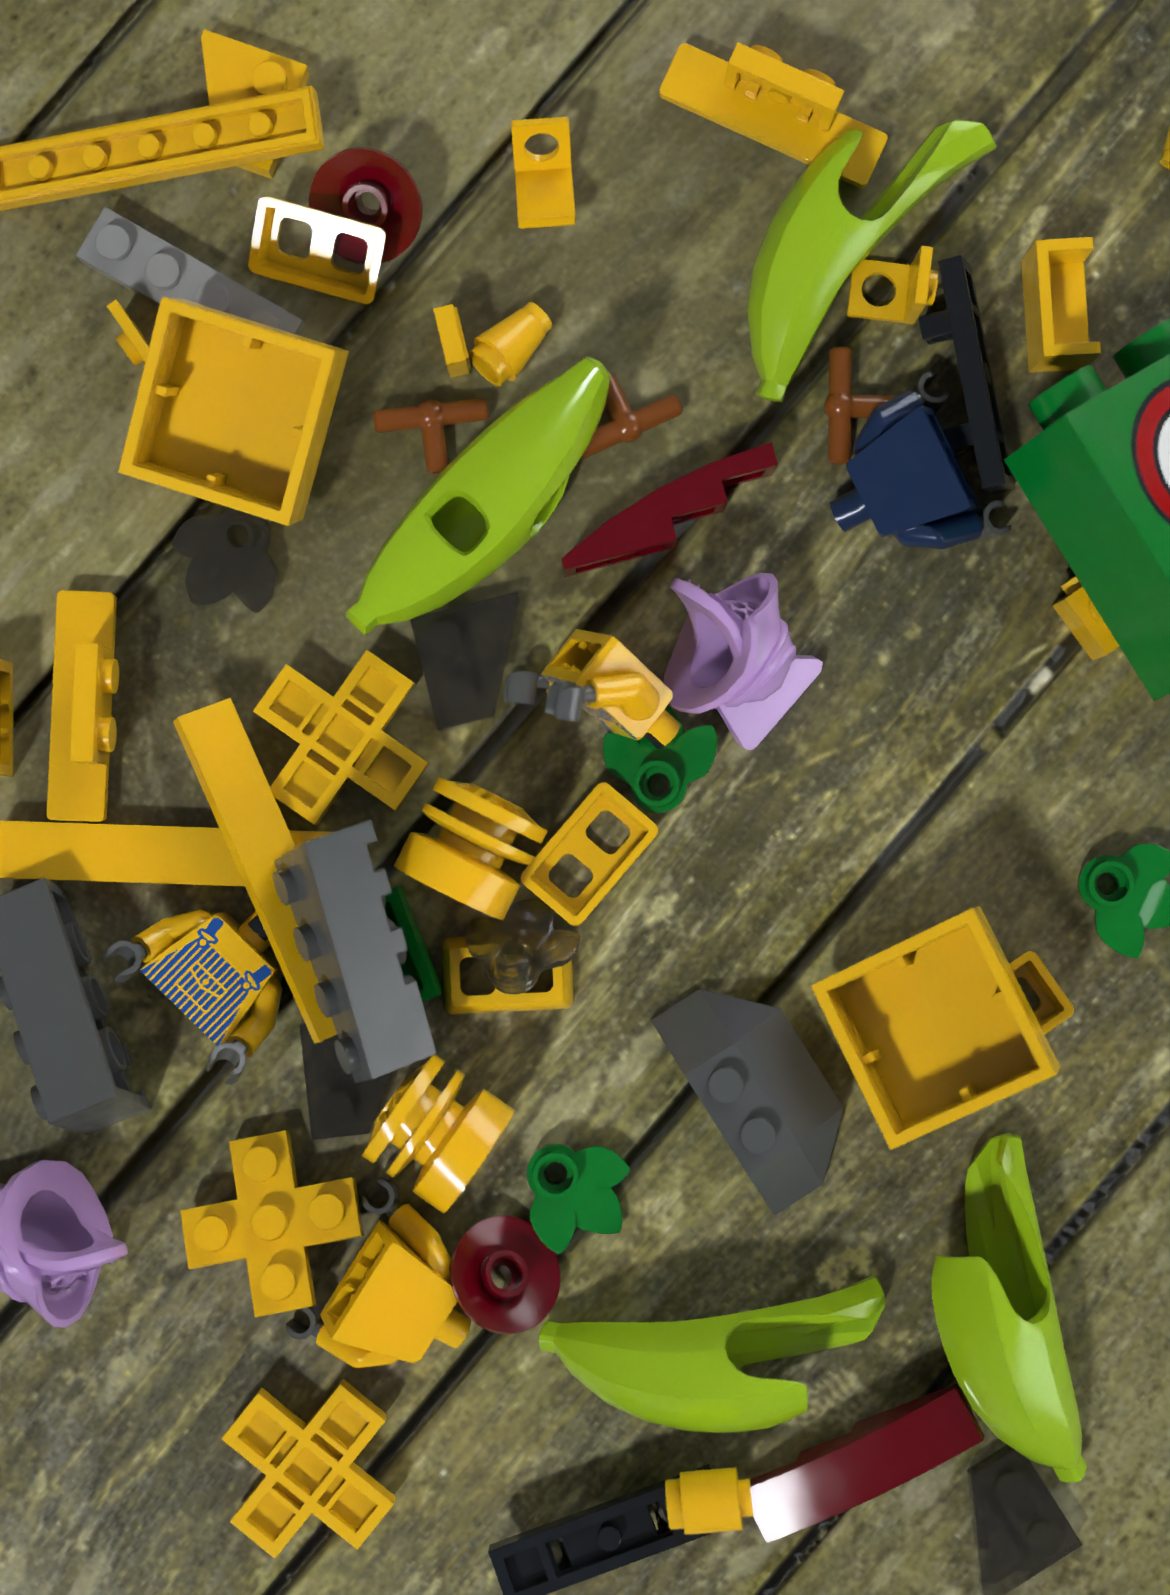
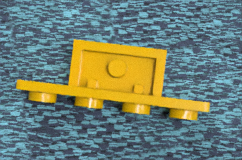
(770, 104)
(82, 706)

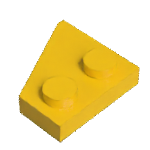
(244, 71)

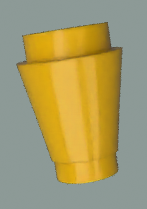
(508, 345)

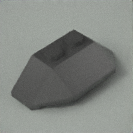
(756, 1089)

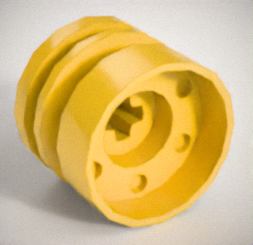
(471, 848)
(438, 1133)

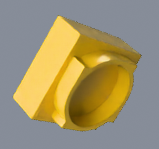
(232, 411)
(936, 1028)

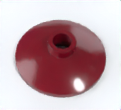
(339, 191)
(528, 1271)

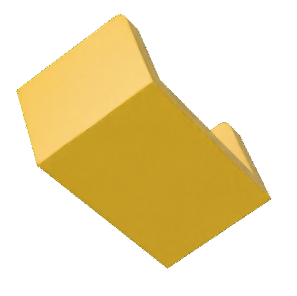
(1057, 305)

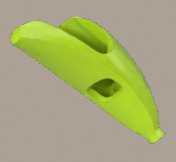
(819, 243)
(485, 501)
(1003, 1317)
(690, 1371)

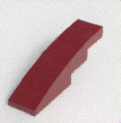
(648, 523)
(864, 1463)

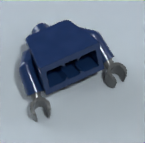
(912, 478)

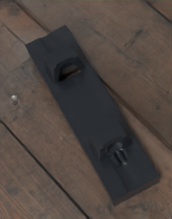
(964, 325)
(587, 1543)

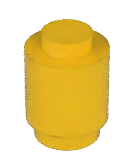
(708, 1501)

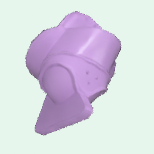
(737, 657)
(53, 1240)

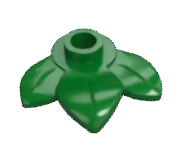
(682, 761)
(1138, 896)
(580, 1198)

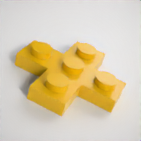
(341, 737)
(272, 1223)
(309, 1468)

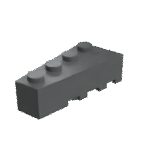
(354, 952)
(61, 1014)

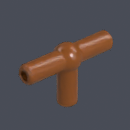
(842, 405)
(431, 418)
(629, 424)

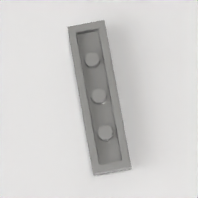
(160, 269)

